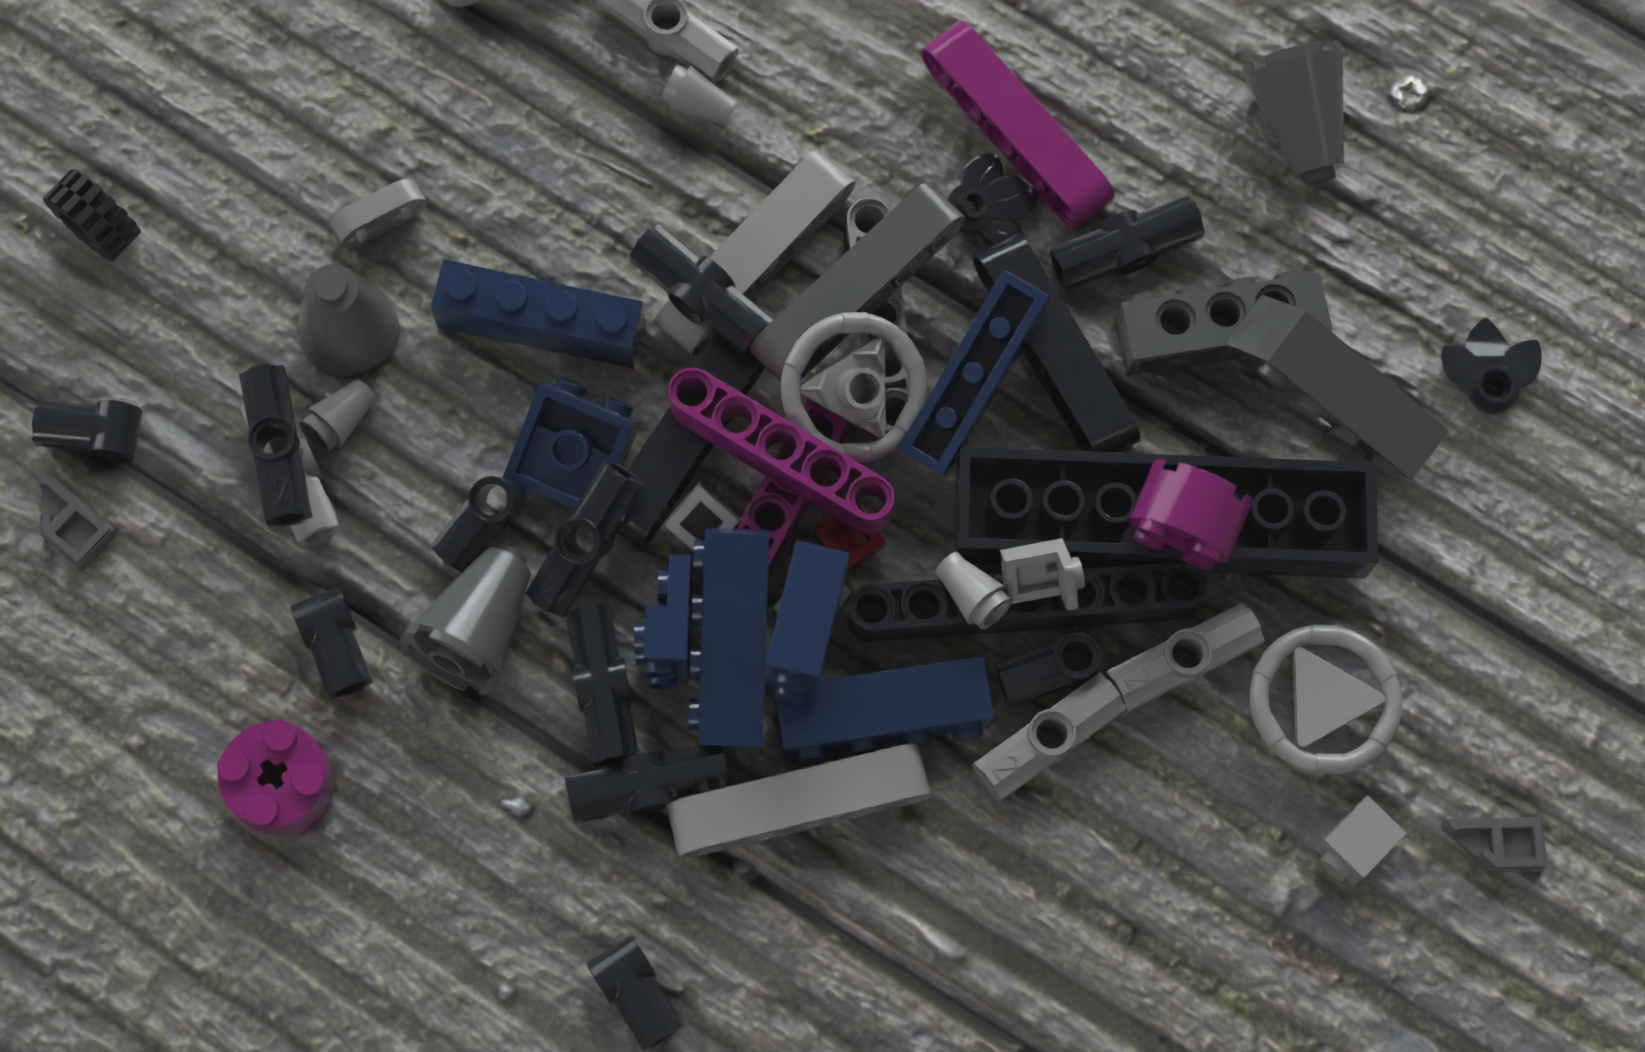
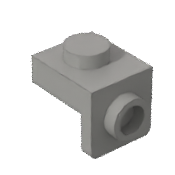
(1042, 572)

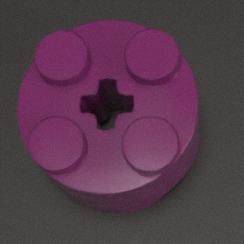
(1189, 513)
(246, 780)

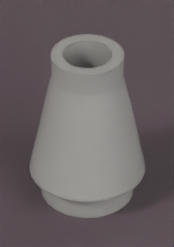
(697, 96)
(335, 417)
(976, 594)

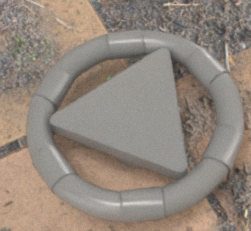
(855, 383)
(1325, 699)

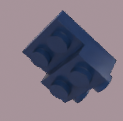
(569, 440)
(664, 637)

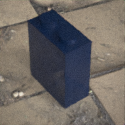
(805, 622)

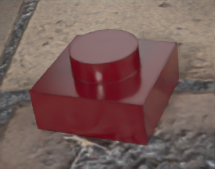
(841, 537)

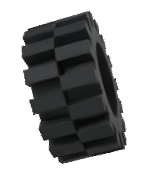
(92, 215)

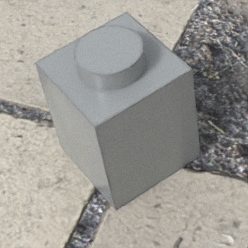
(697, 512)
(1359, 842)

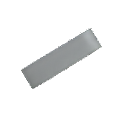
(378, 213)

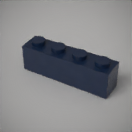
(538, 313)
(975, 373)
(732, 637)
(887, 708)

